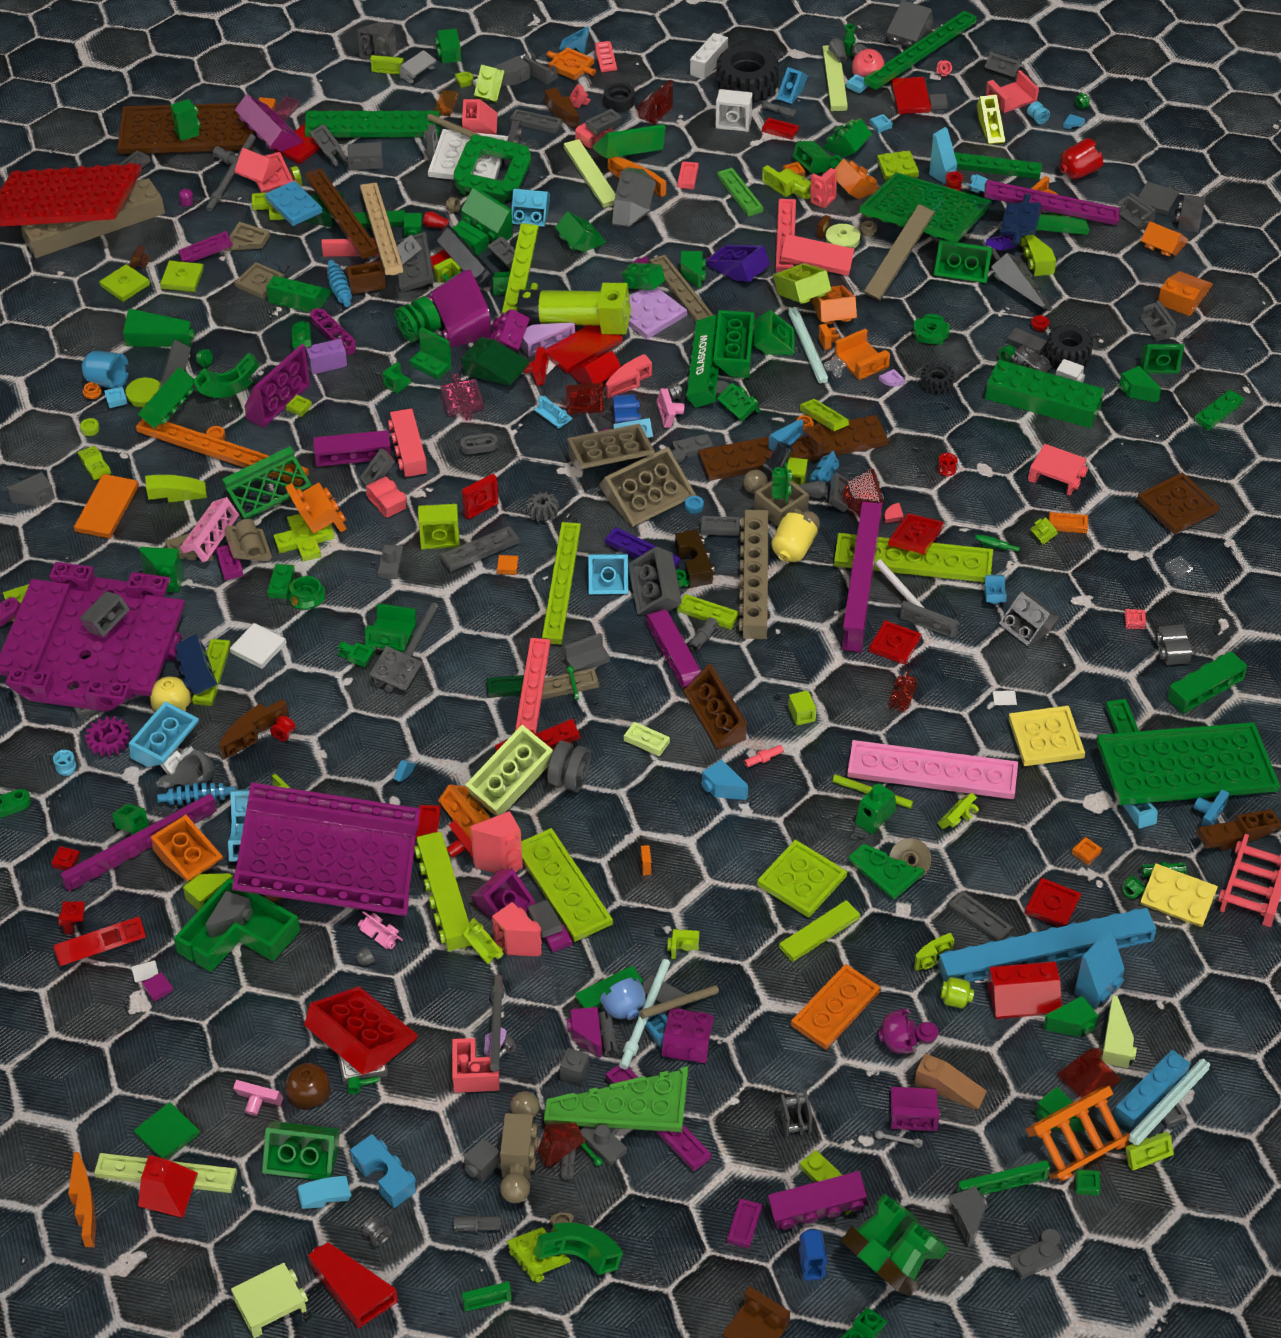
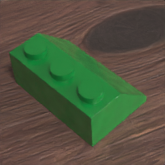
(487, 215)
(963, 261)
(296, 294)
(300, 1150)

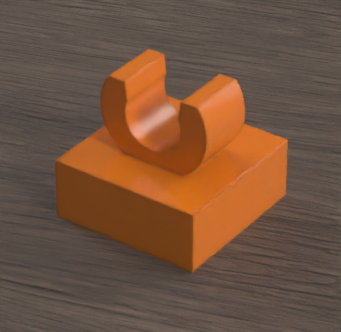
(827, 336)

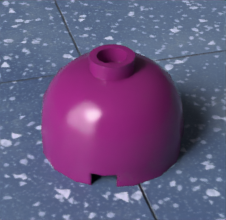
(898, 1032)

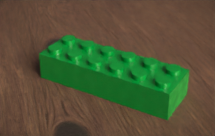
(1044, 393)

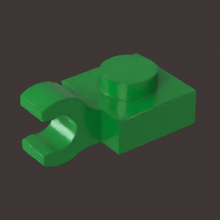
(356, 654)

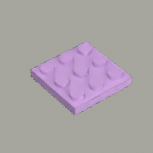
(653, 312)

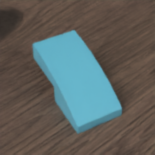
(318, 1192)

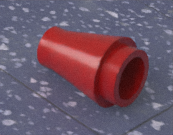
(434, 220)

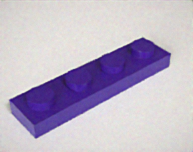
(631, 544)

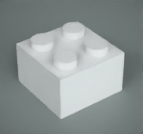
(733, 110)

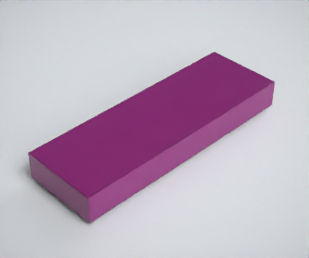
(205, 247)

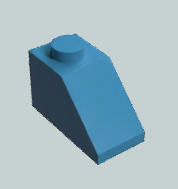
(791, 85)
(724, 782)

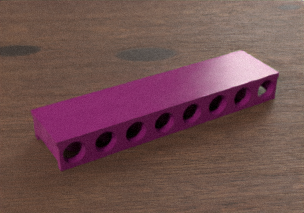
(862, 576)

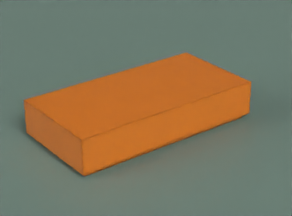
(1069, 522)

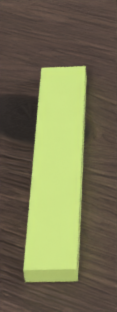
(835, 81)
(590, 173)
(131, 1169)

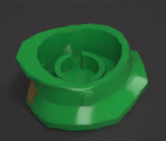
(306, 593)

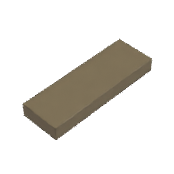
(562, 684)

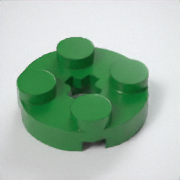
(924, 334)

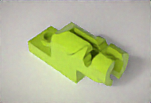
(786, 182)

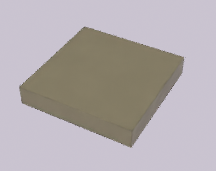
(256, 279)

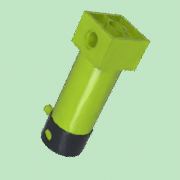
(602, 308)

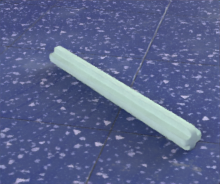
(808, 345)
(1169, 1102)

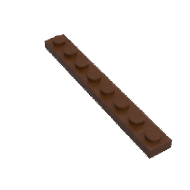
(341, 213)

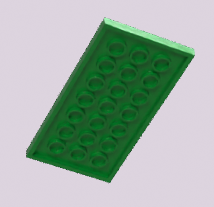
(1187, 763)

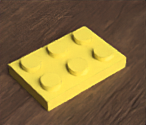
(1179, 895)

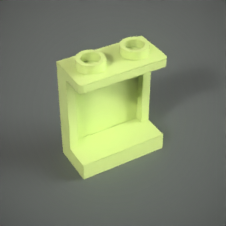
(268, 1297)

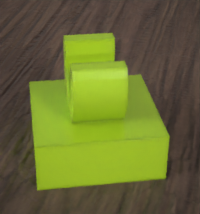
(1044, 530)

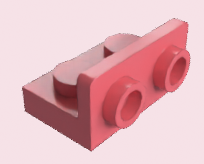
(823, 188)

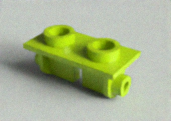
(482, 941)

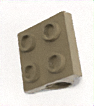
(247, 541)

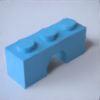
(373, 1156)

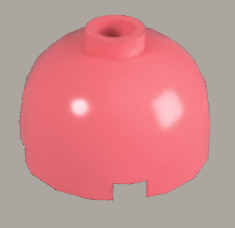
(867, 62)

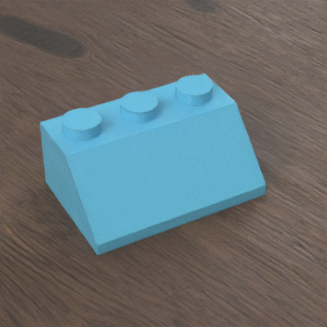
(161, 735)

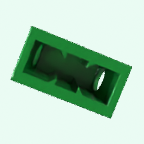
(879, 804)

